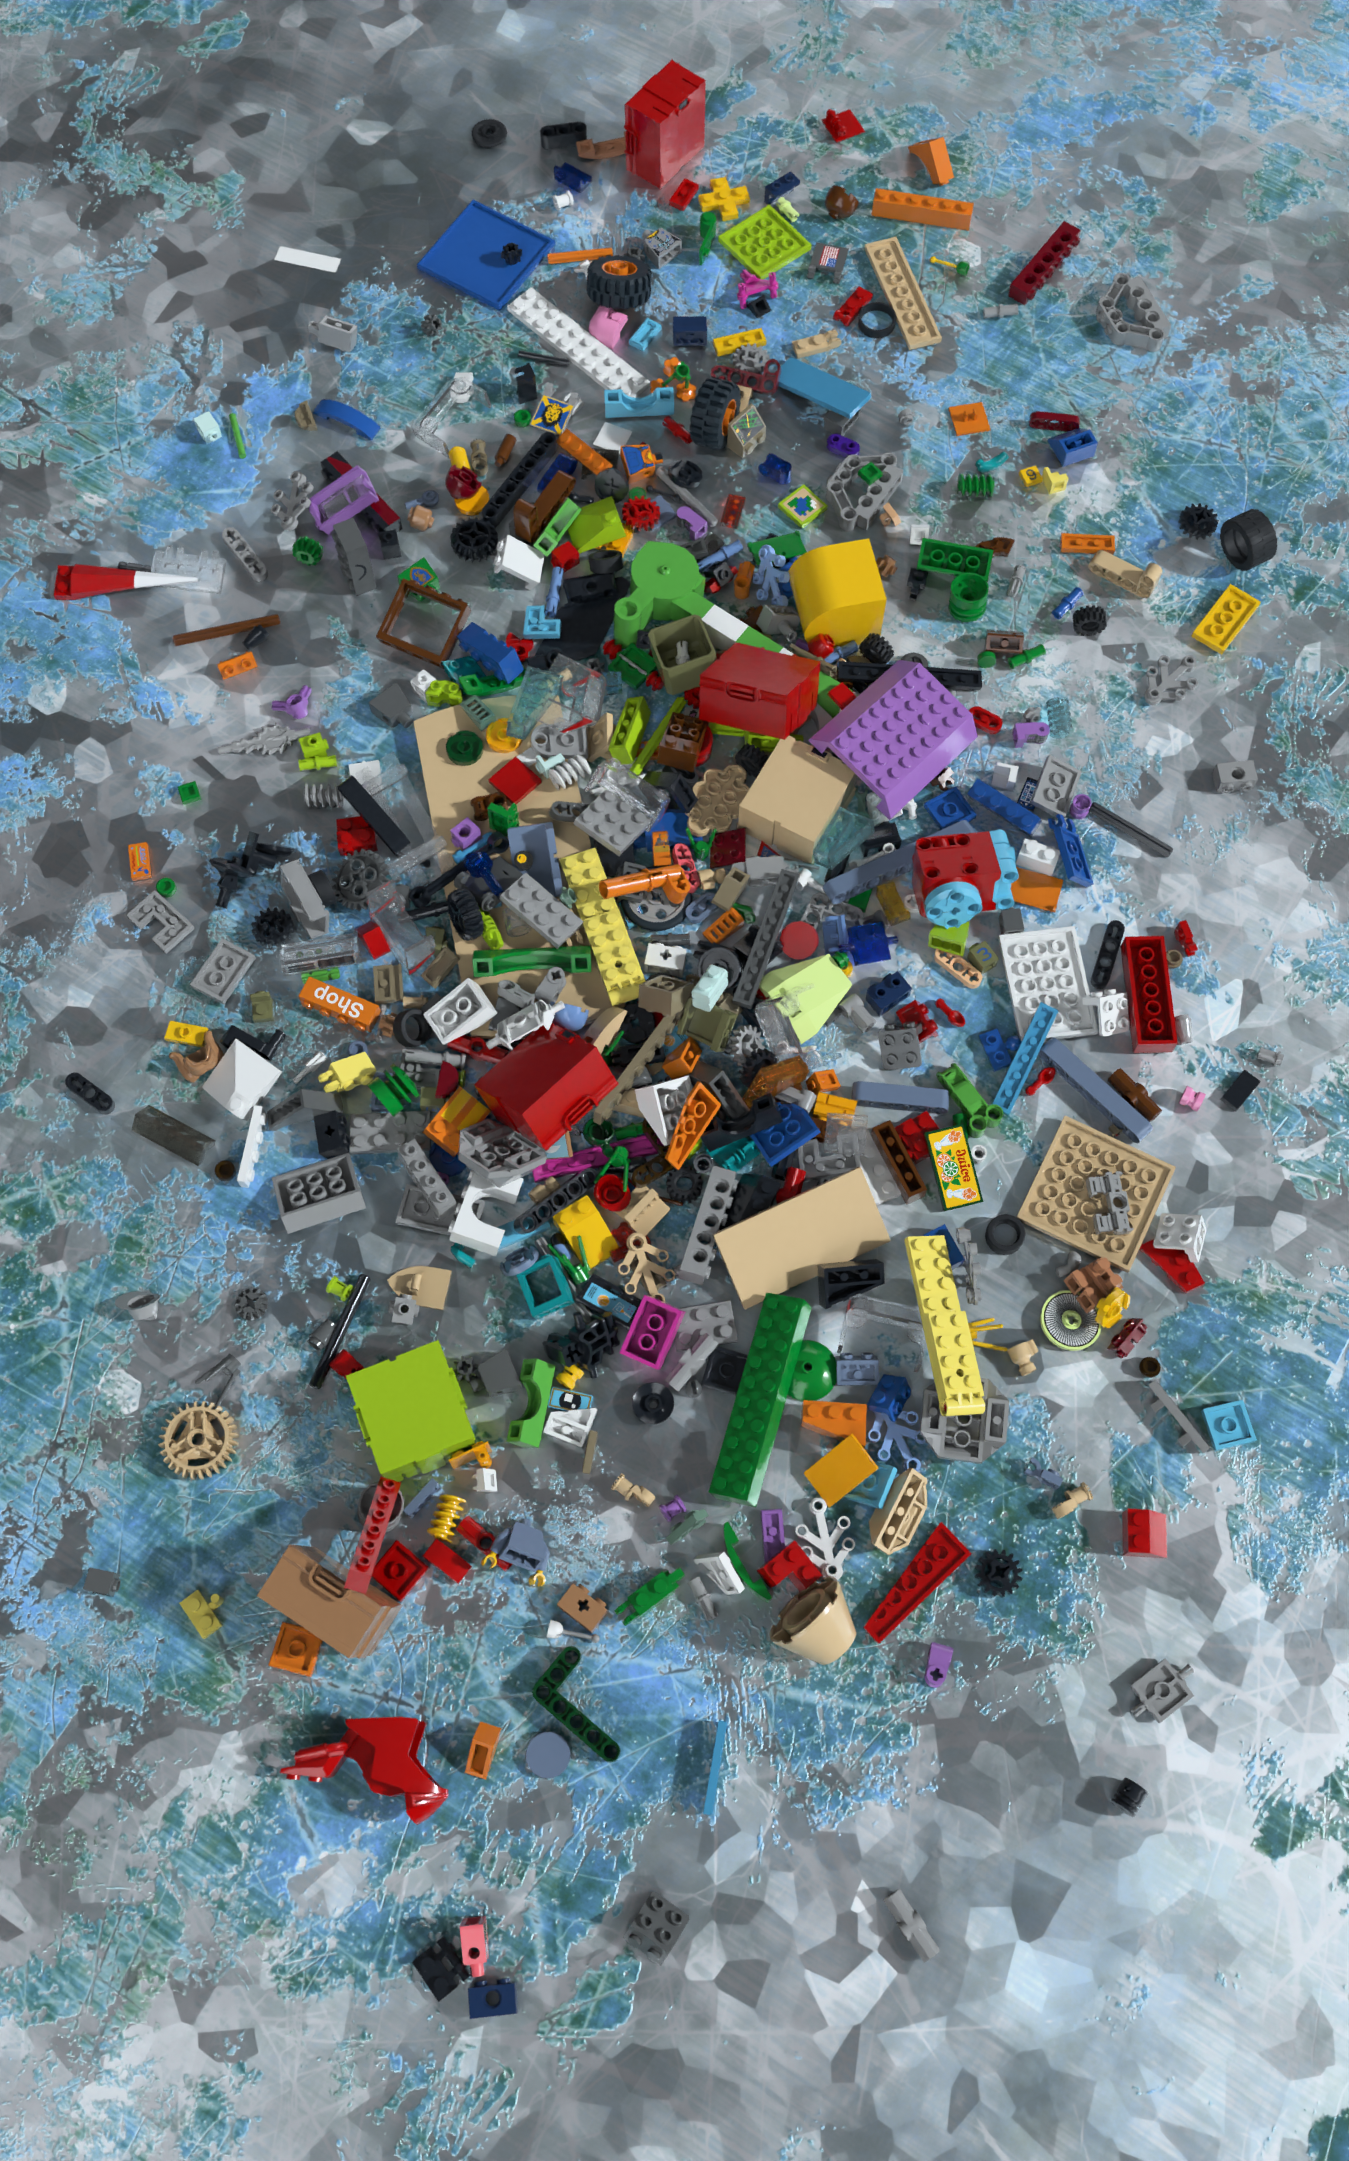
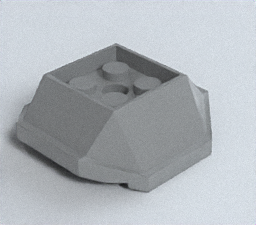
(498, 1152)
(969, 1441)

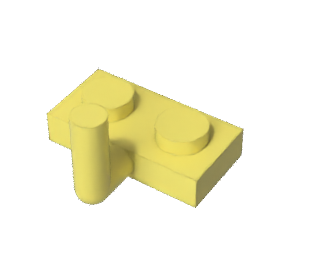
(202, 1613)

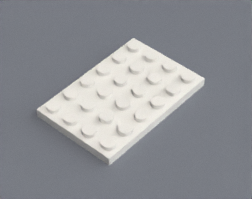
(1048, 970)

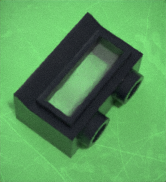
(883, 834)

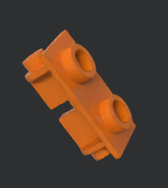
(237, 665)

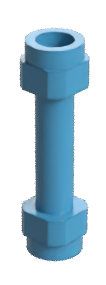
(460, 855)

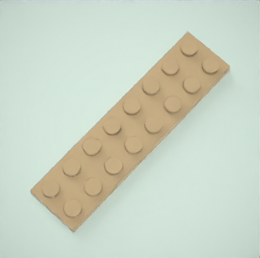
(903, 293)

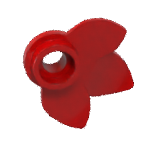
(521, 646)

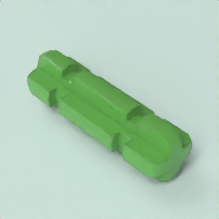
(323, 975)

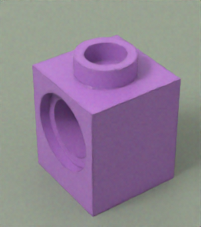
(465, 827)

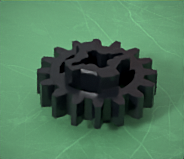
(1206, 525)
(754, 1063)
(994, 1565)

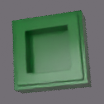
(870, 473)
(189, 792)

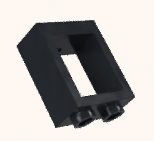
(680, 800)

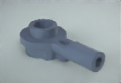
(429, 499)

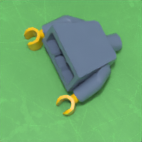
(522, 1547)

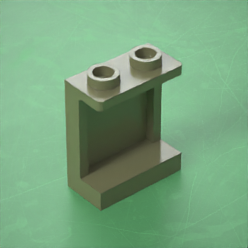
(707, 1027)

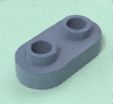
(701, 908)

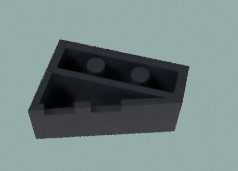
(846, 1279)

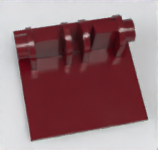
(728, 848)

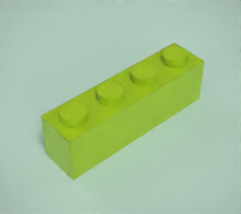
(630, 730)

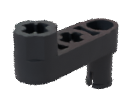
(266, 1050)

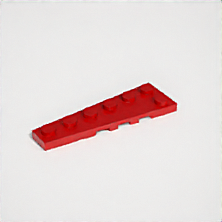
(928, 1569)

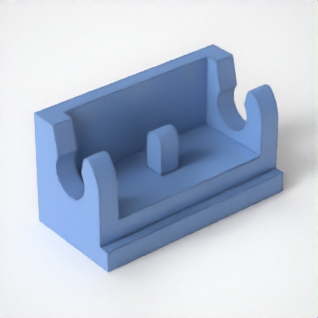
(834, 933)

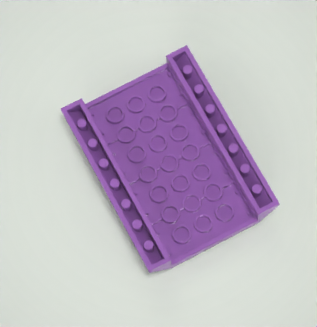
(899, 734)

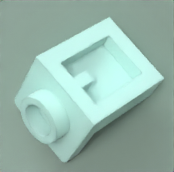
(552, 762)

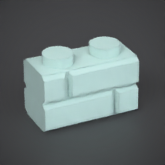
(709, 988)

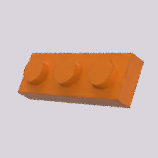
(1086, 543)

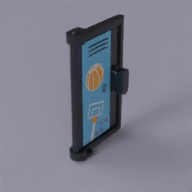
(601, 1299)

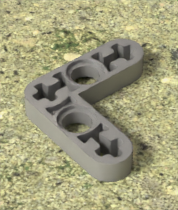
(820, 910)

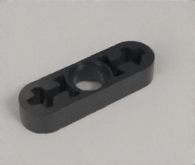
(93, 1101)

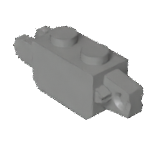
(765, 870)

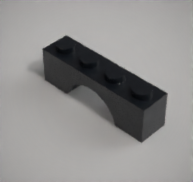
(761, 1116)

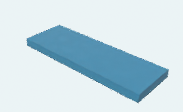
(822, 388)

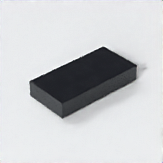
(1240, 1090)

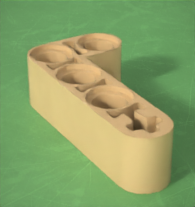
(1125, 574)

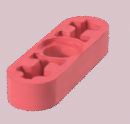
(686, 860)

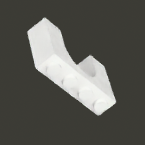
(467, 1228)

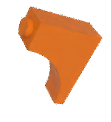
(936, 159)

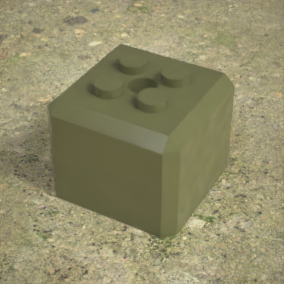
(664, 651)

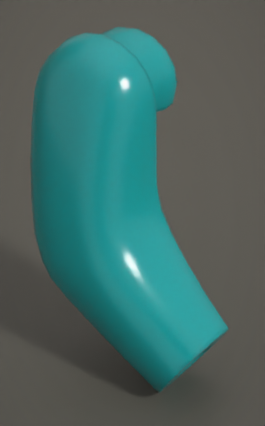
(991, 464)

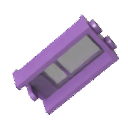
(342, 499)

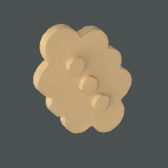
(718, 800)

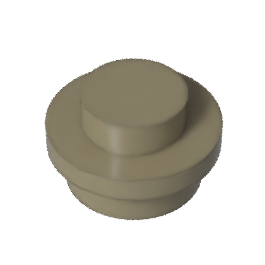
(1174, 958)

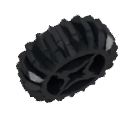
(474, 539)
(465, 914)

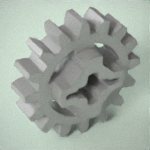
(751, 359)
(744, 1042)

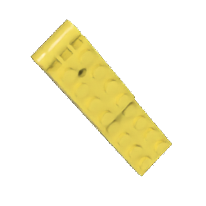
(603, 927)
(945, 1328)

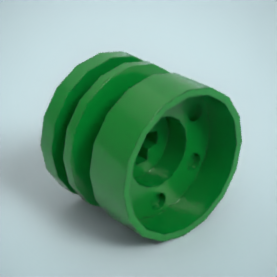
(968, 597)
(393, 1089)

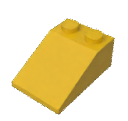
(585, 1220)

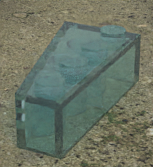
(531, 697)

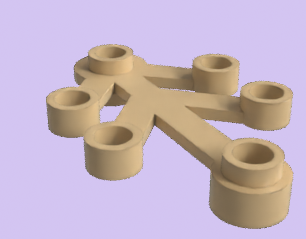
(644, 1265)

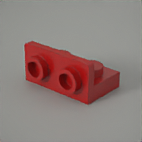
(918, 1012)

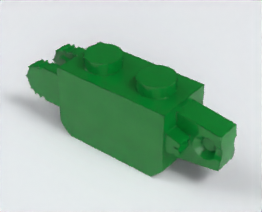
(651, 1594)

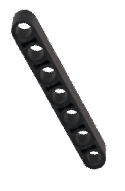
(520, 479)

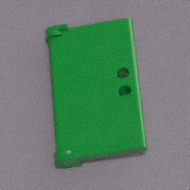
(785, 545)

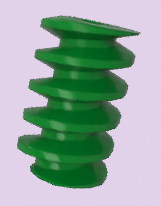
(975, 484)

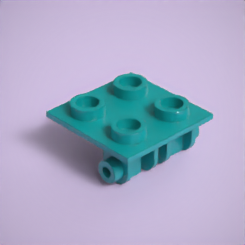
(462, 667)
(734, 1155)

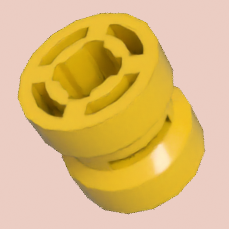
(569, 1376)

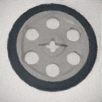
(649, 921)

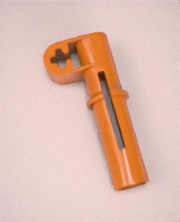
(646, 880)

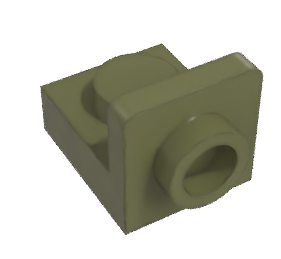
(262, 1007)

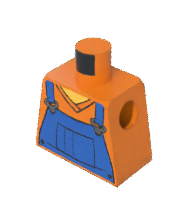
(639, 462)

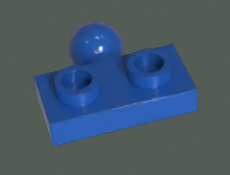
(997, 1050)

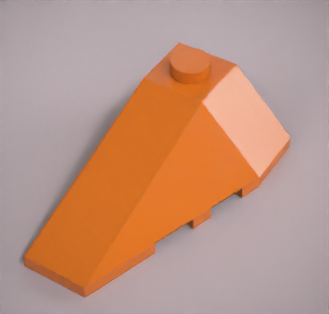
(694, 1119)

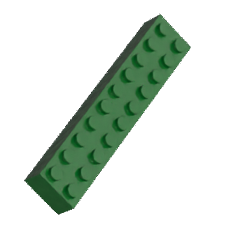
(760, 1400)

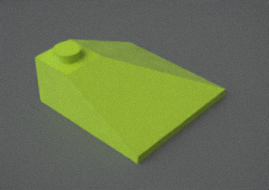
(596, 525)

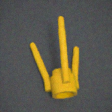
(973, 1331)

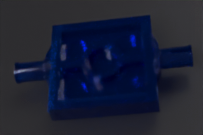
(868, 943)

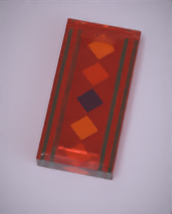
(733, 511)

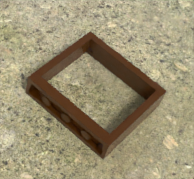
(428, 592)

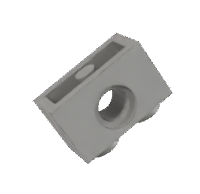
(1244, 772)

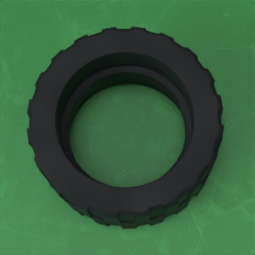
(1248, 539)

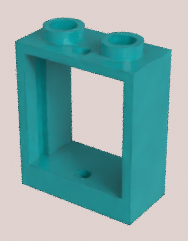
(555, 1304)

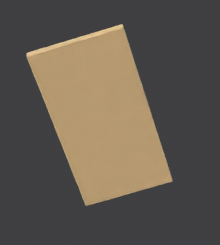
(792, 1237)

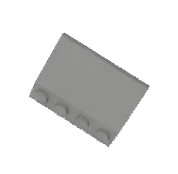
(318, 1193)

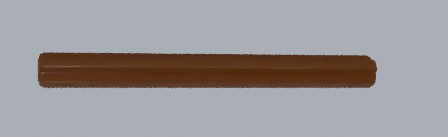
(224, 630)

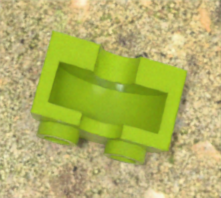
(443, 692)

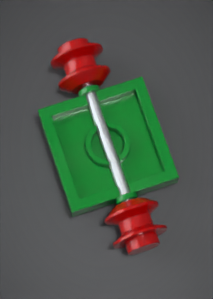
(633, 664)

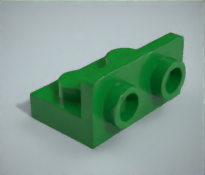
(502, 819)

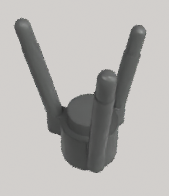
(227, 1366)

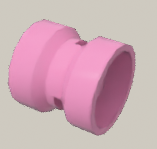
(1192, 1098)

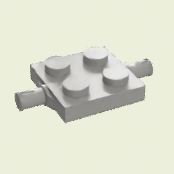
(1162, 1690)

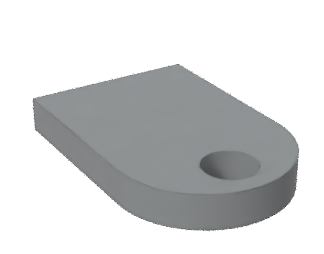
(556, 742)

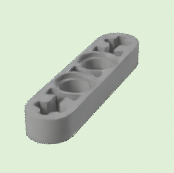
(243, 555)

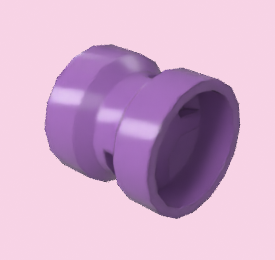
(1080, 806)

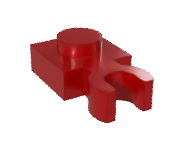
(1184, 936)

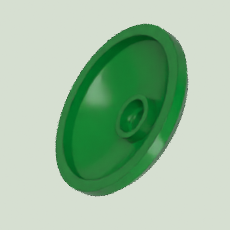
(818, 1381)

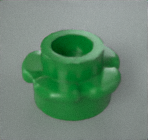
(841, 959)

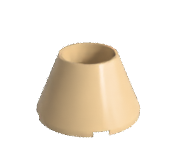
(816, 1623)

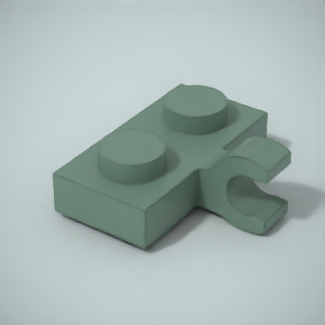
(693, 1520)

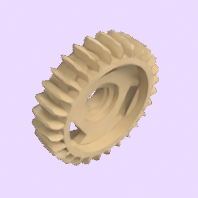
(212, 1446)

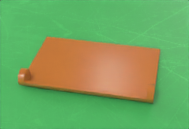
(1036, 890)

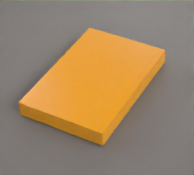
(841, 1470)

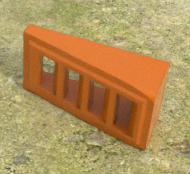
(734, 927)

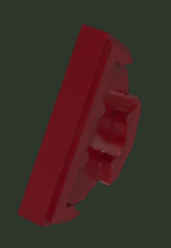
(447, 1081)

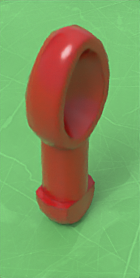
(953, 1016)
(1044, 1077)

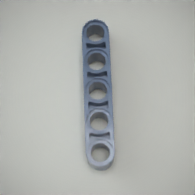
(900, 1097)

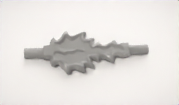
(270, 740)

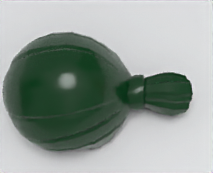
(599, 1135)

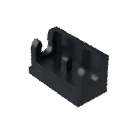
(526, 384)

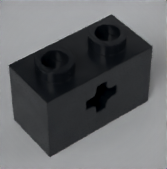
(331, 1134)

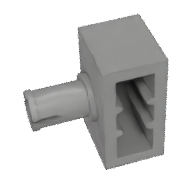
(779, 620)

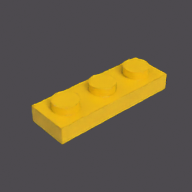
(729, 344)

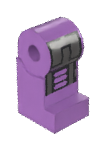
(691, 522)
(1030, 732)

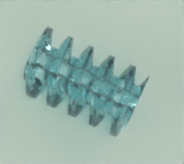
(1059, 717)

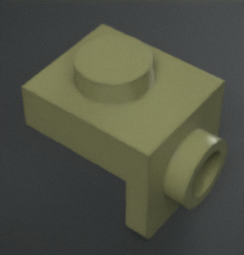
(440, 938)

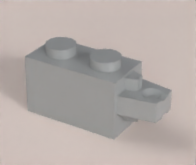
(334, 333)

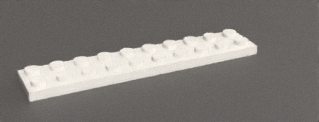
(577, 344)

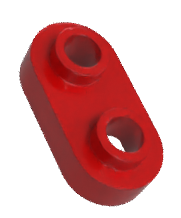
(985, 720)

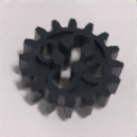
(284, 926)

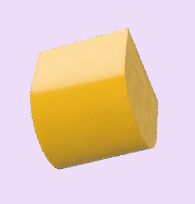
(839, 592)

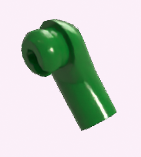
(746, 912)

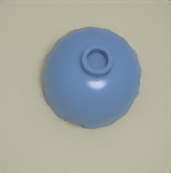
(570, 1017)

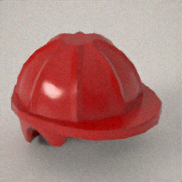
(610, 1193)

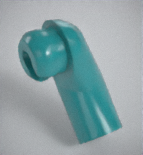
(462, 1257)

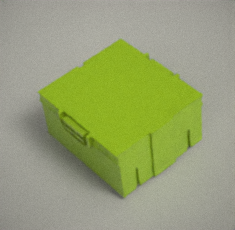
(411, 1412)

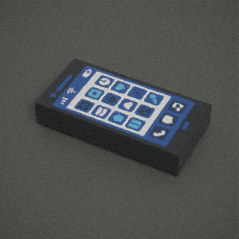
(1026, 794)

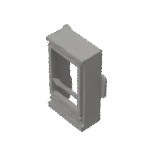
(304, 899)

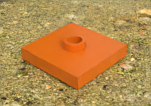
(295, 1650)

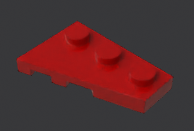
(1175, 1265)

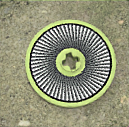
(1056, 1324)

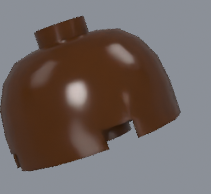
(839, 203)

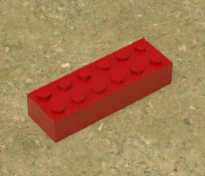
(1148, 994)

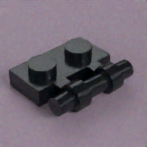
(435, 1973)

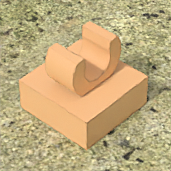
(889, 515)

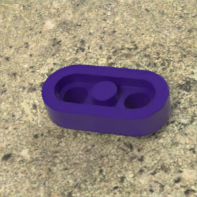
(841, 445)

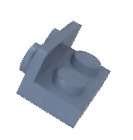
(857, 1369)

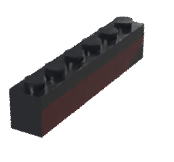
(378, 513)

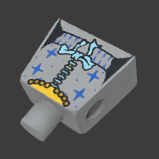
(661, 246)

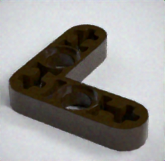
(667, 1167)

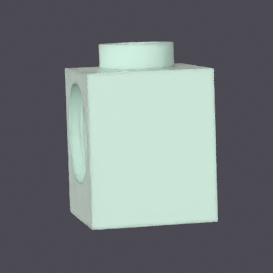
(207, 427)

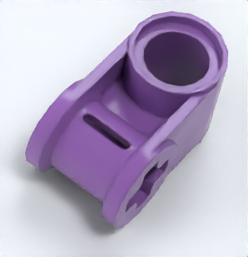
(939, 1661)

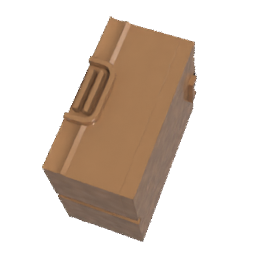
(312, 1593)

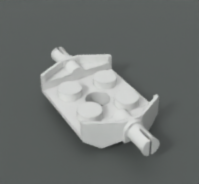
(524, 1022)

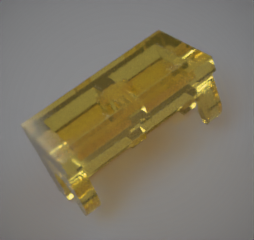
(892, 904)

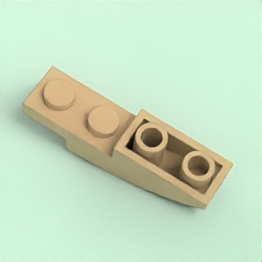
(605, 1028)

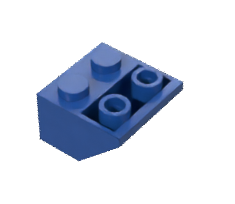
(1073, 446)

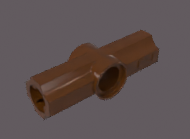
(1134, 1094)

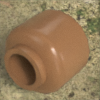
(420, 518)

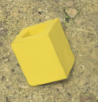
(1054, 481)

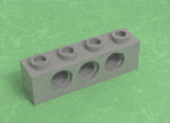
(427, 1179)

